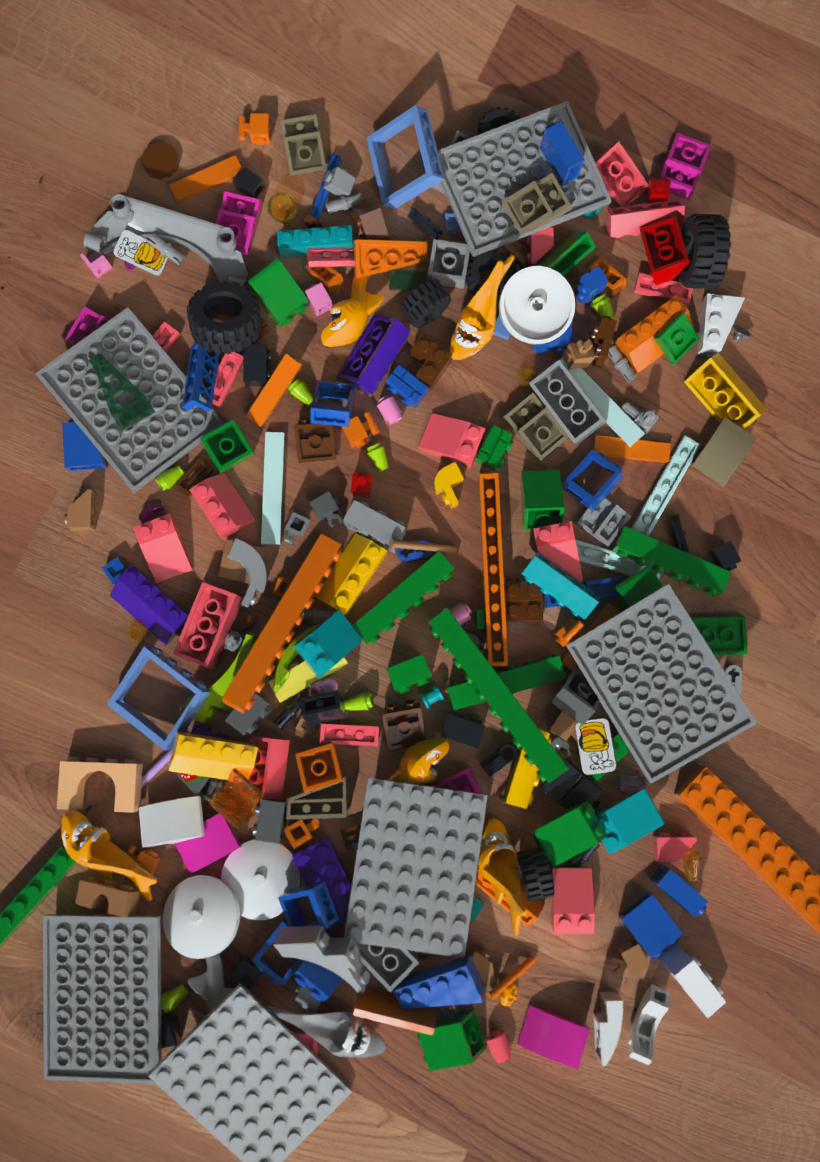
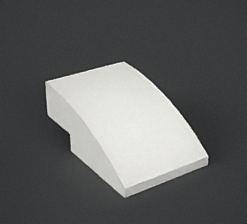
(171, 821)
(607, 1025)

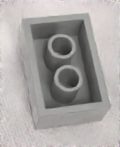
(374, 524)
(387, 963)

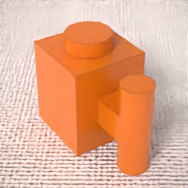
(258, 128)
(356, 431)
(569, 632)
(299, 833)
(147, 859)

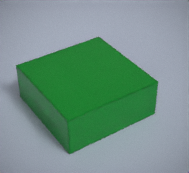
(480, 620)

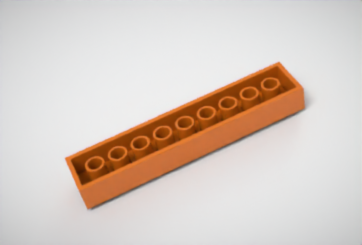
(754, 843)

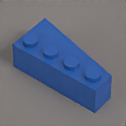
(442, 985)

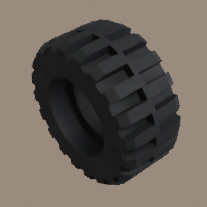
(708, 250)
(218, 300)

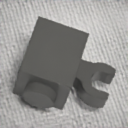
(326, 507)
(295, 524)

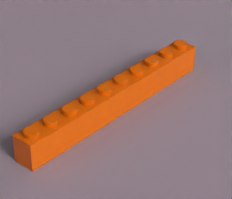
(492, 570)
(281, 624)

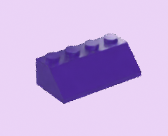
(374, 353)
(149, 605)

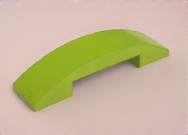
(282, 673)

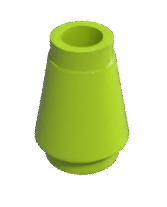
(603, 306)
(301, 391)
(378, 456)
(169, 477)
(361, 701)
(173, 997)

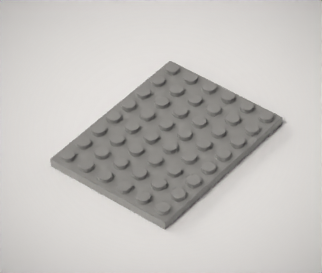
(503, 161)
(153, 442)
(661, 684)
(416, 867)
(101, 997)
(250, 1080)

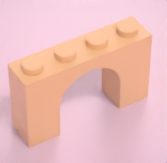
(74, 774)

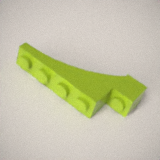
(219, 688)

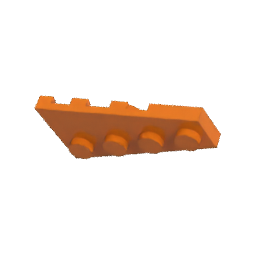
(384, 255)

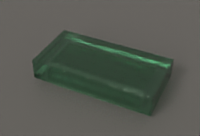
(406, 279)

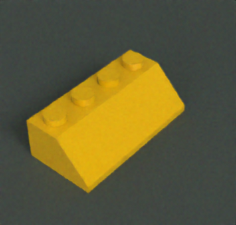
(725, 393)
(351, 574)
(211, 756)
(522, 780)

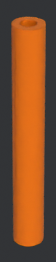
(511, 977)

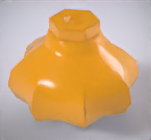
(509, 995)

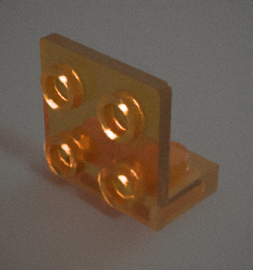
(237, 800)

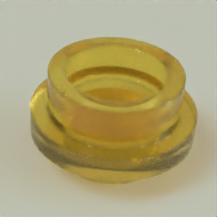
(525, 376)
(137, 633)

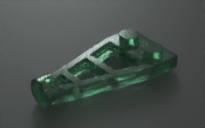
(130, 413)

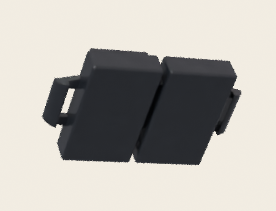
(570, 789)

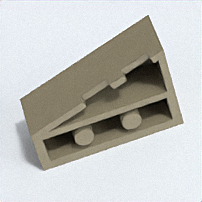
(319, 803)

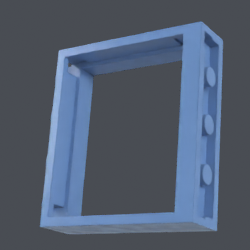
(429, 152)
(138, 720)

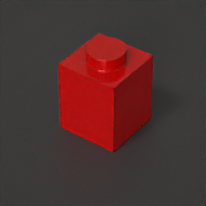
(657, 190)
(361, 484)

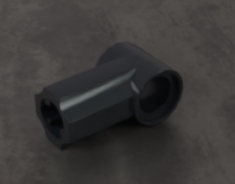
(497, 761)

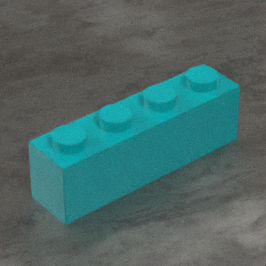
(295, 242)
(560, 585)

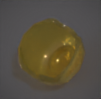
(282, 208)

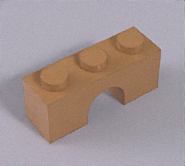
(122, 899)

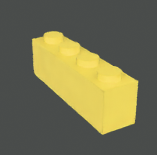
(300, 679)

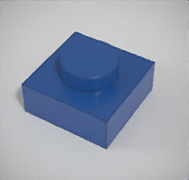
(114, 569)

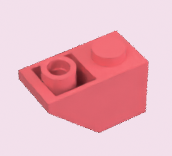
(539, 245)
(672, 848)

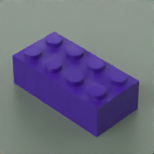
(322, 863)

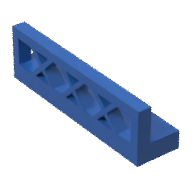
(195, 374)

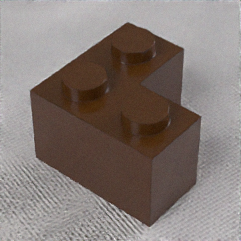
(370, 219)
(434, 360)

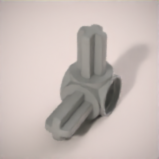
(643, 419)
(234, 641)

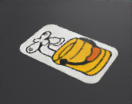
(139, 253)
(595, 746)

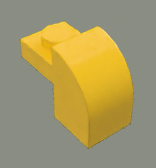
(444, 482)

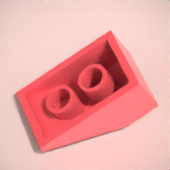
(620, 175)
(452, 439)
(559, 546)
(163, 548)
(573, 901)

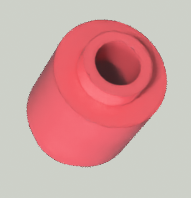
(499, 1045)

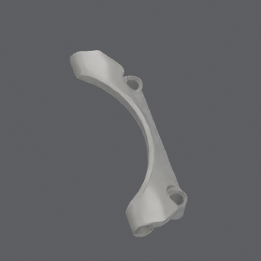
(171, 226)

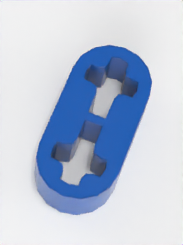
(413, 556)

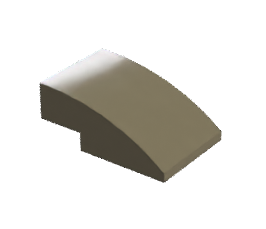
(303, 145)
(537, 204)
(535, 426)
(724, 451)

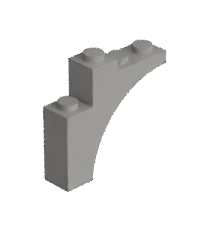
(315, 946)

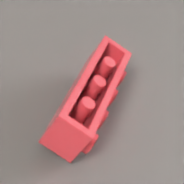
(629, 219)

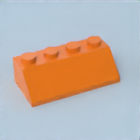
(638, 342)

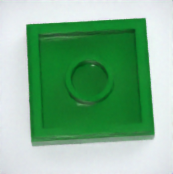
(676, 338)

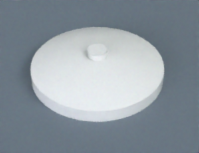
(537, 305)
(259, 876)
(201, 916)

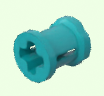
(431, 696)

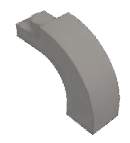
(254, 565)

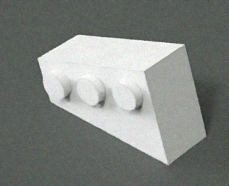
(716, 321)
(693, 980)

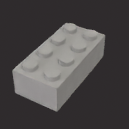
(567, 402)

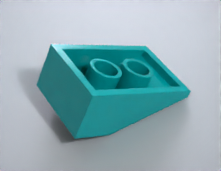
(327, 643)
(629, 820)

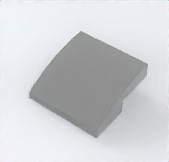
(604, 521)

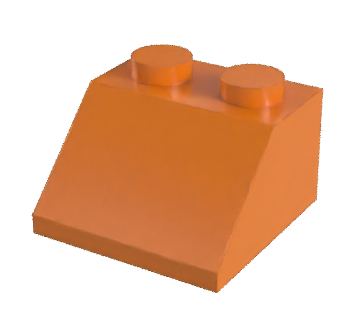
(319, 767)

